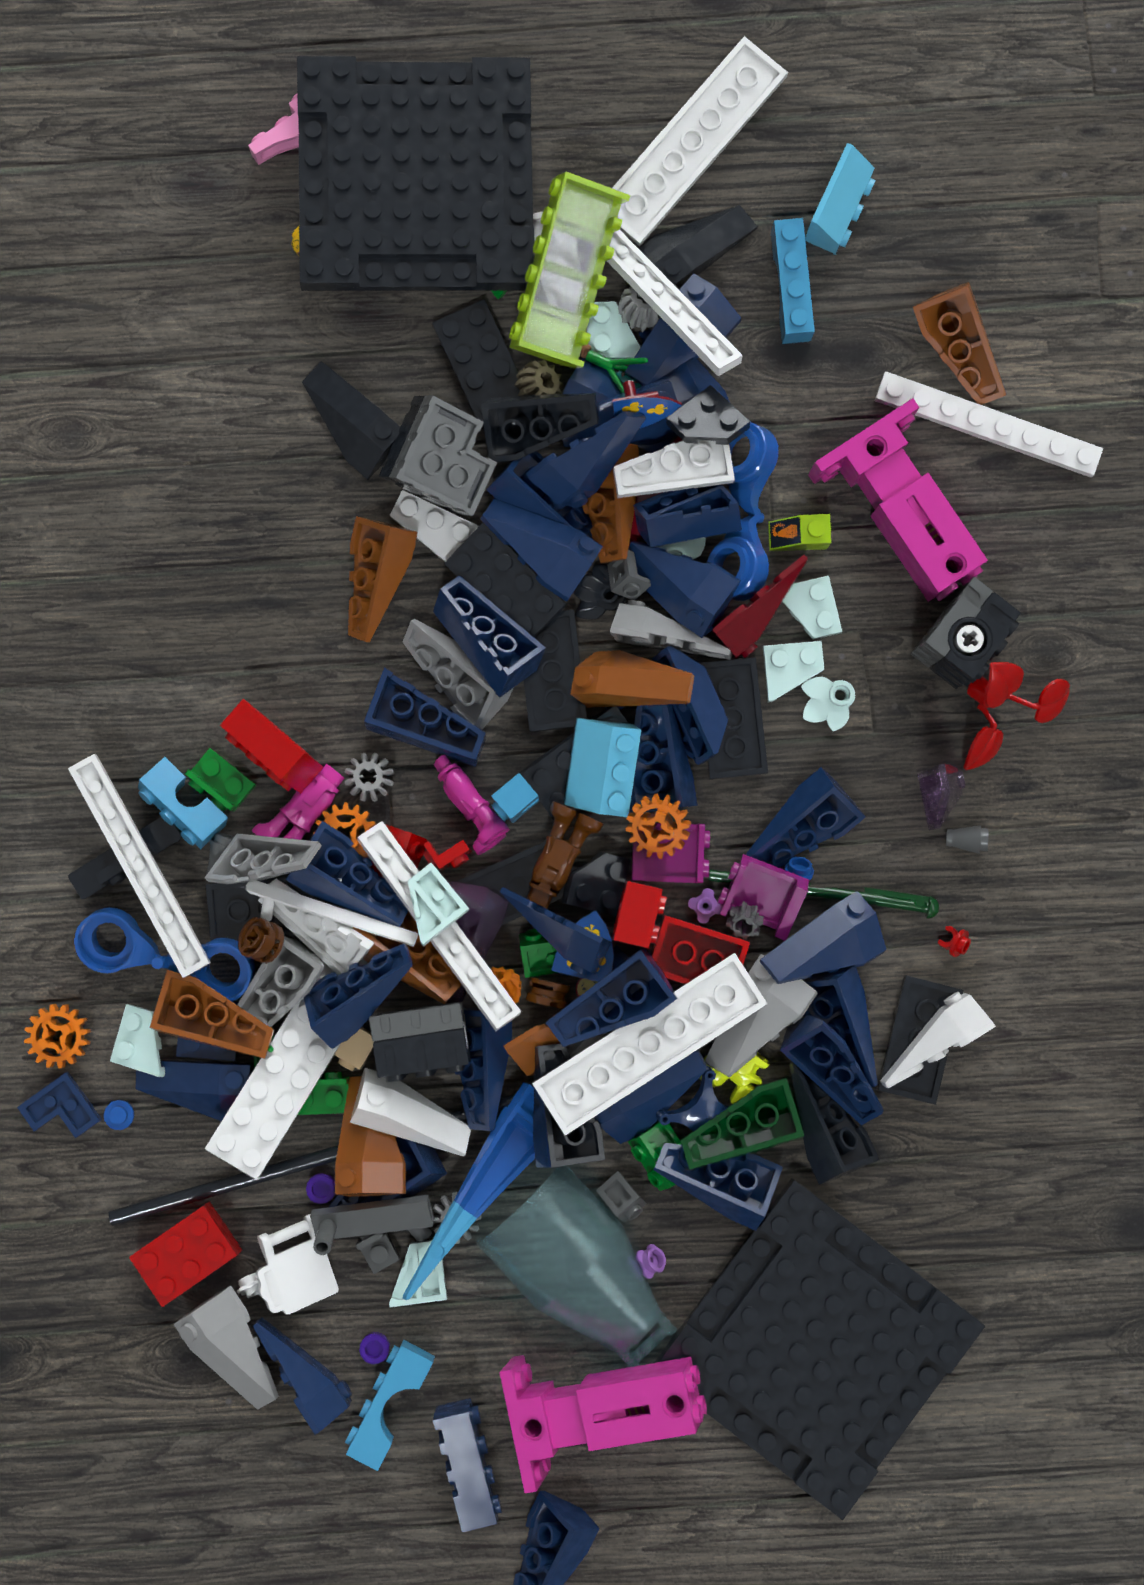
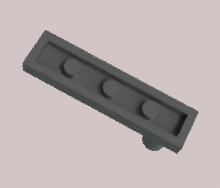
(369, 1219)

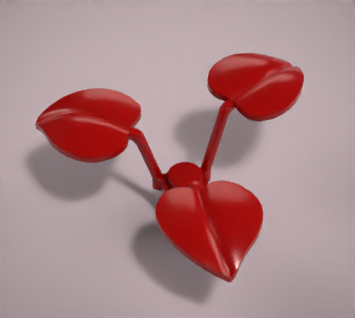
(1002, 683)

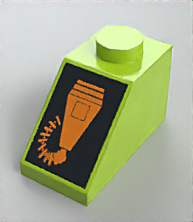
(800, 533)

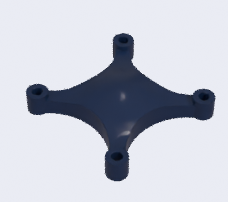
(699, 1110)

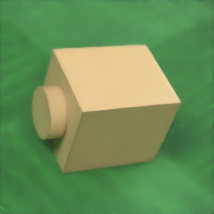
(355, 1050)

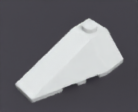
(951, 1025)
(407, 1114)

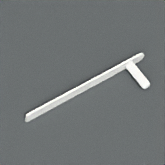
(274, 894)

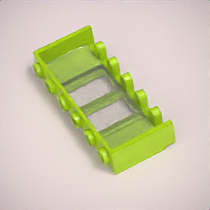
(567, 269)

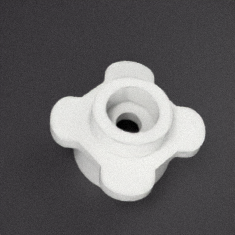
(248, 1285)

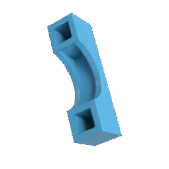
(794, 282)
(372, 1438)

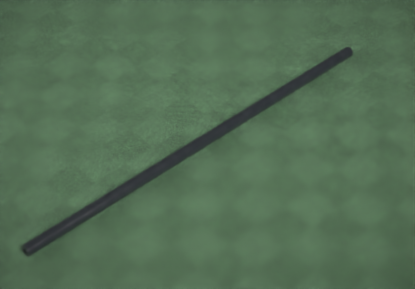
(242, 1180)

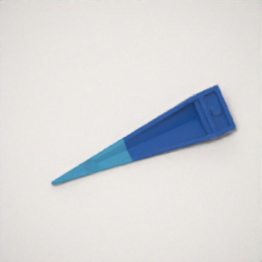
(499, 1162)

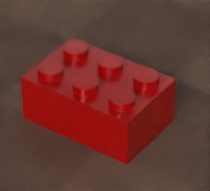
(270, 747)
(638, 914)
(689, 950)
(185, 1254)

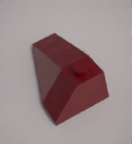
(748, 622)

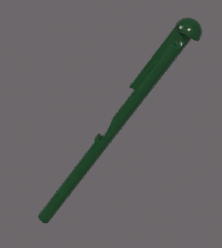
(873, 896)

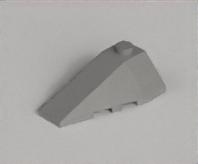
(261, 858)
(784, 1005)
(222, 1339)

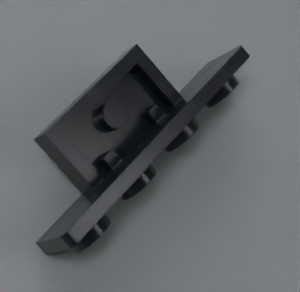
(106, 867)

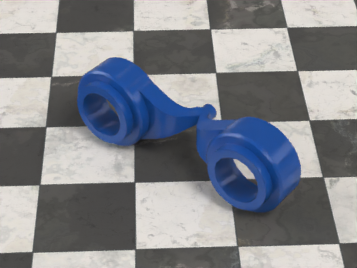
(746, 489)
(143, 951)

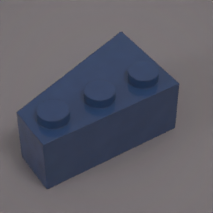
(687, 515)

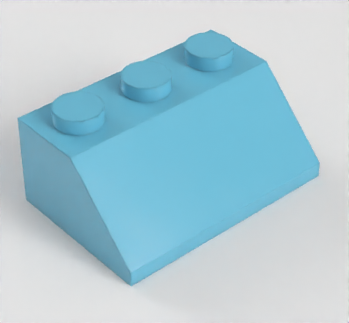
(841, 201)
(602, 766)

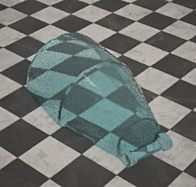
(578, 1267)

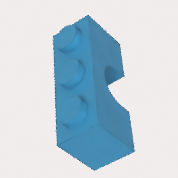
(514, 799)
(196, 822)

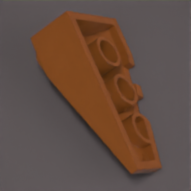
(429, 970)
(201, 1014)
(366, 1158)

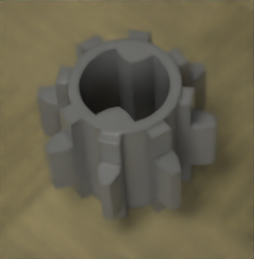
(752, 919)

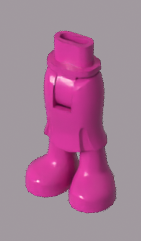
(305, 807)
(473, 807)

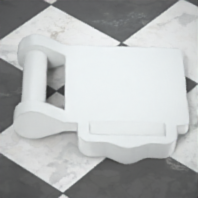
(296, 1274)

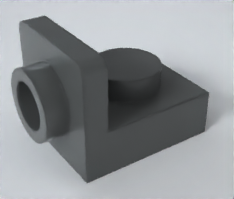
(625, 579)
(621, 1198)
(378, 1251)

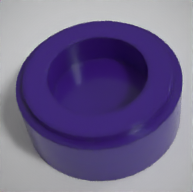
(321, 1188)
(374, 1348)

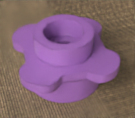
(697, 904)
(651, 1260)

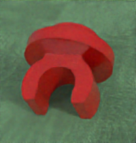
(959, 943)

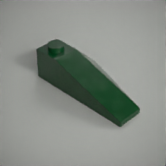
(752, 1124)

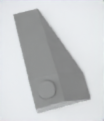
(648, 628)
(454, 674)
(282, 982)

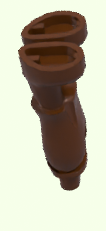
(558, 854)

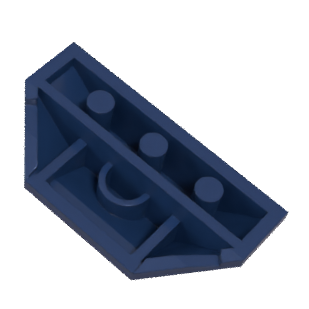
(704, 719)

